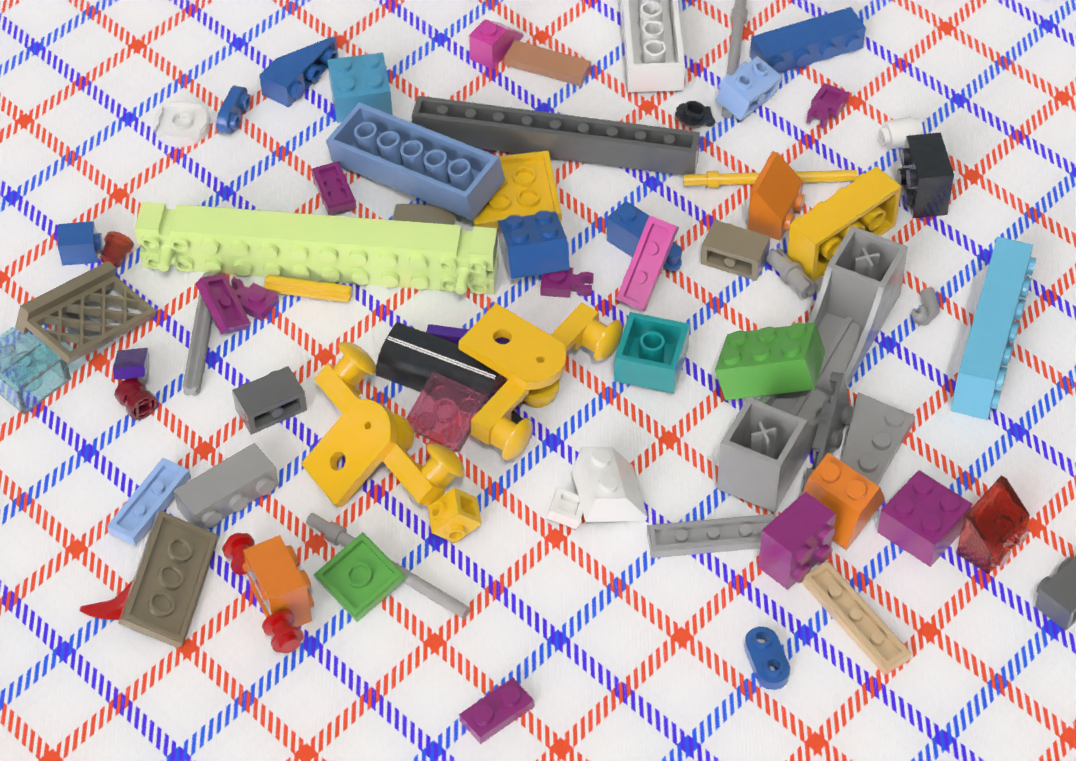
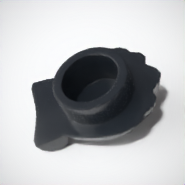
(694, 114)

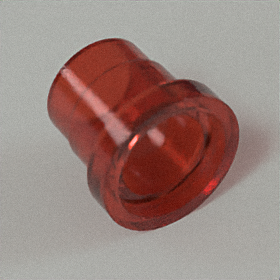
(116, 248)

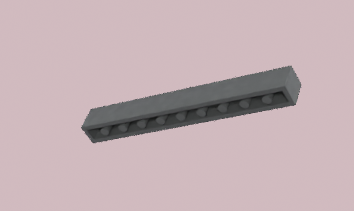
(563, 135)

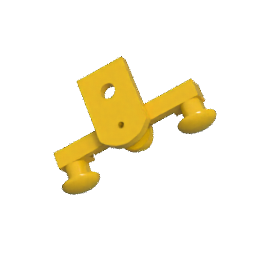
(532, 364)
(370, 435)

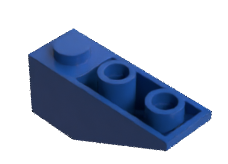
(295, 72)

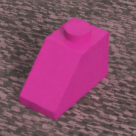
(491, 42)

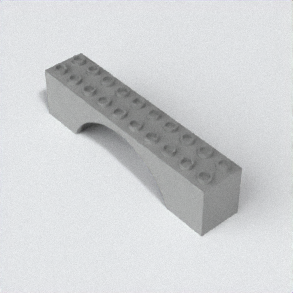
(778, 432)

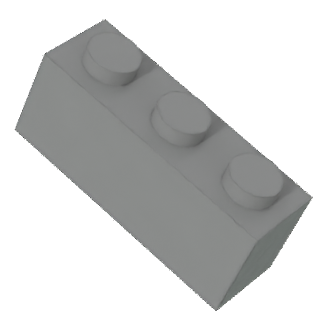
(226, 487)

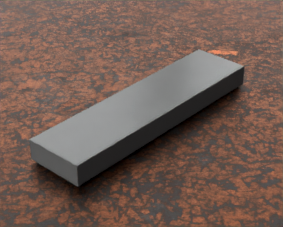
(706, 535)

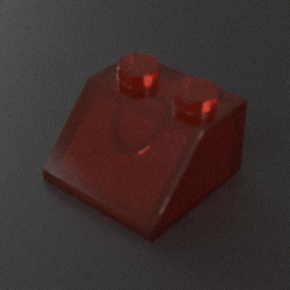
(993, 527)

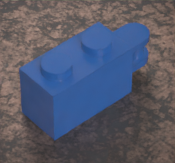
(625, 229)

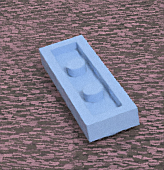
(151, 496)

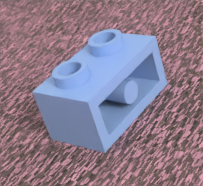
(748, 87)

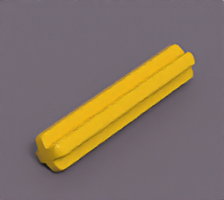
(308, 288)

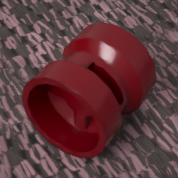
(136, 398)

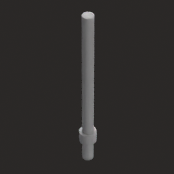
(738, 18)
(338, 535)

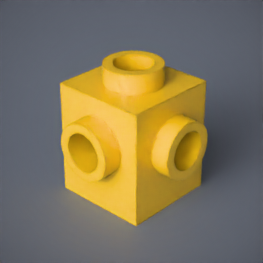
(454, 515)

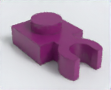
(826, 103)
(563, 282)
(256, 299)

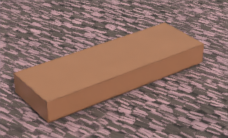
(547, 63)

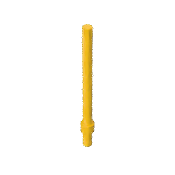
(713, 179)

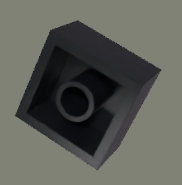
(925, 175)

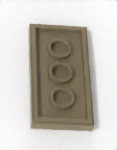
(168, 579)

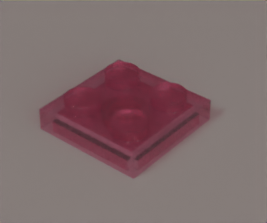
(445, 411)

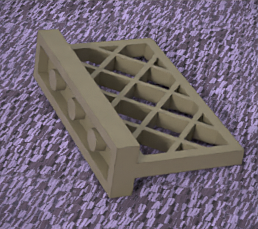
(71, 298)

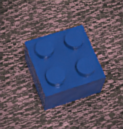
(533, 244)

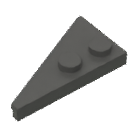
(832, 422)

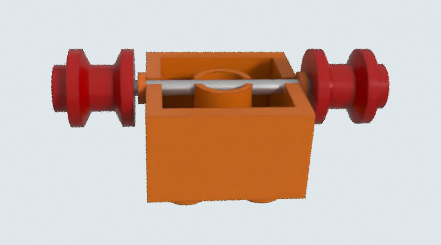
(275, 584)

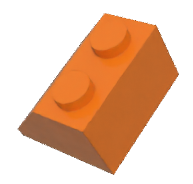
(775, 198)
(847, 495)

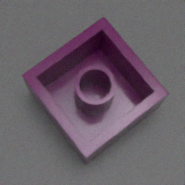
(923, 518)
(797, 540)

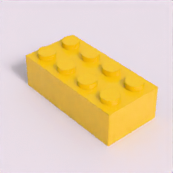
(866, 204)

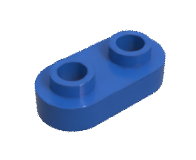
(232, 109)
(767, 655)

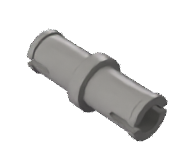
(792, 273)

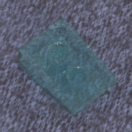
(29, 370)

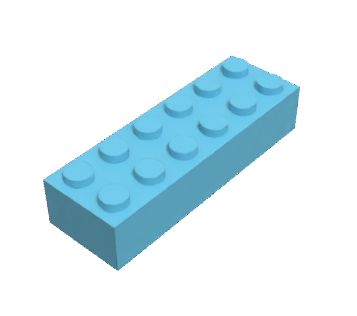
(994, 328)

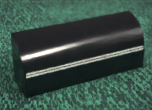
(412, 356)

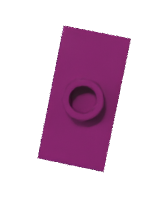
(333, 188)

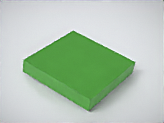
(360, 577)

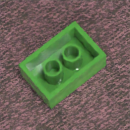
(770, 361)

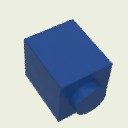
(79, 243)

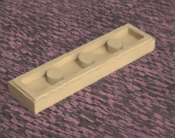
(856, 618)

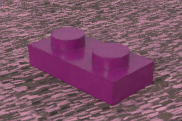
(223, 303)
(496, 710)

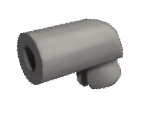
(928, 310)

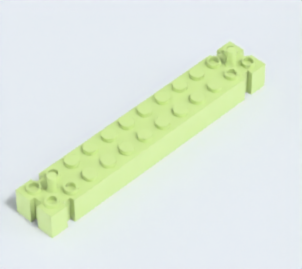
(318, 247)

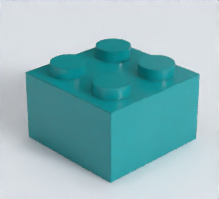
(651, 352)

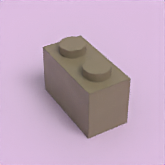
(735, 250)

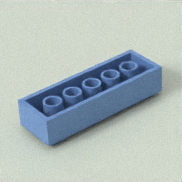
(416, 160)

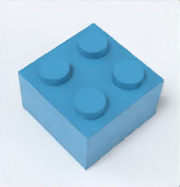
(359, 80)

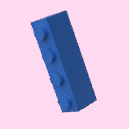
(809, 40)

